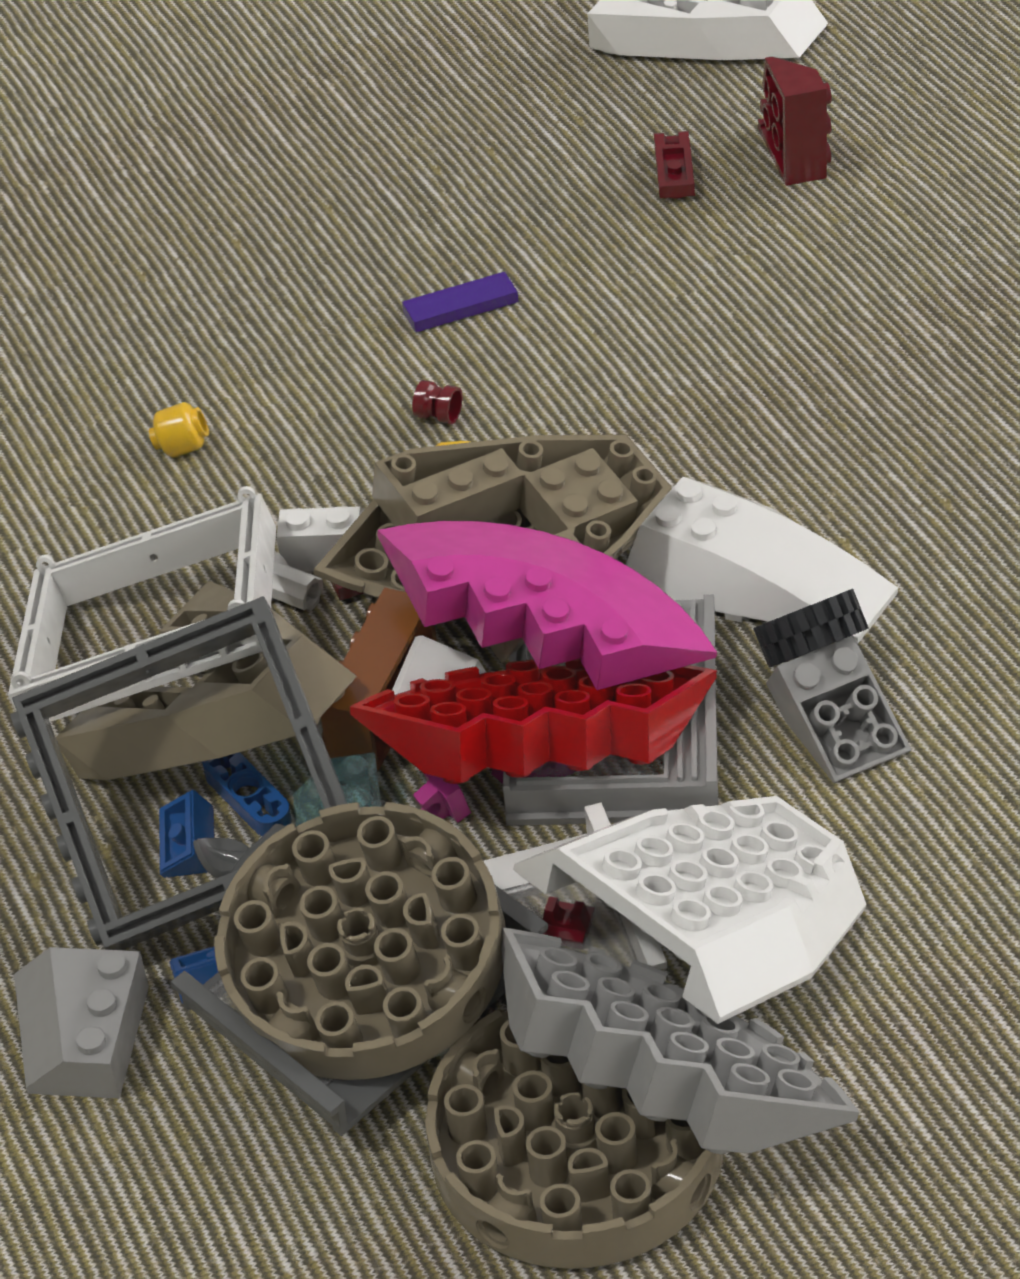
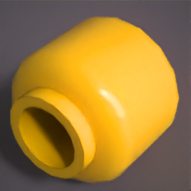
(178, 429)

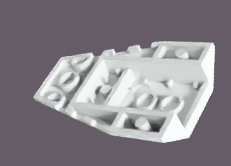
(747, 557)

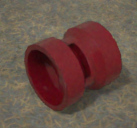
(437, 402)

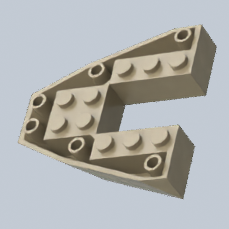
(563, 484)
(221, 715)

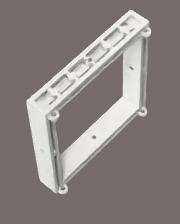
(234, 526)

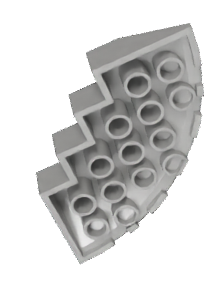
(677, 1064)

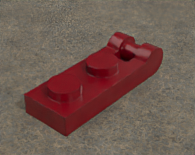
(674, 165)

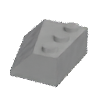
(79, 1019)

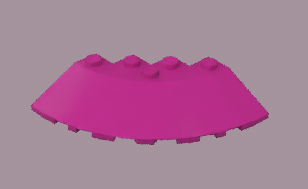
(549, 593)

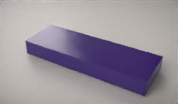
(460, 301)

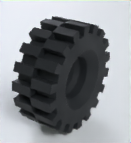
(811, 628)

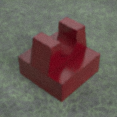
(567, 919)

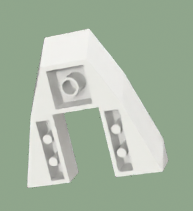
(705, 28)

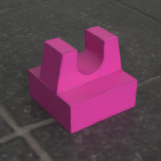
(442, 799)

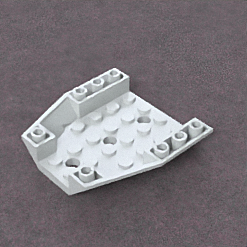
(729, 888)

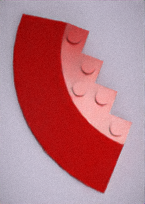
(532, 717)

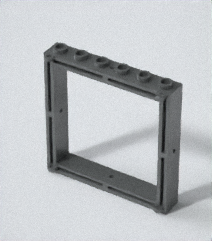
(121, 671)

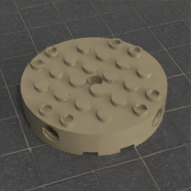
(362, 939)
(552, 1163)

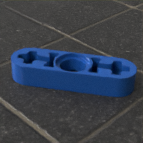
(250, 806)

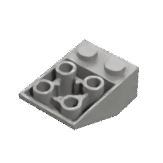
(838, 710)

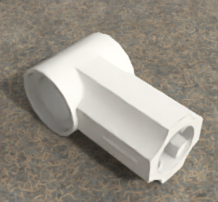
(294, 585)

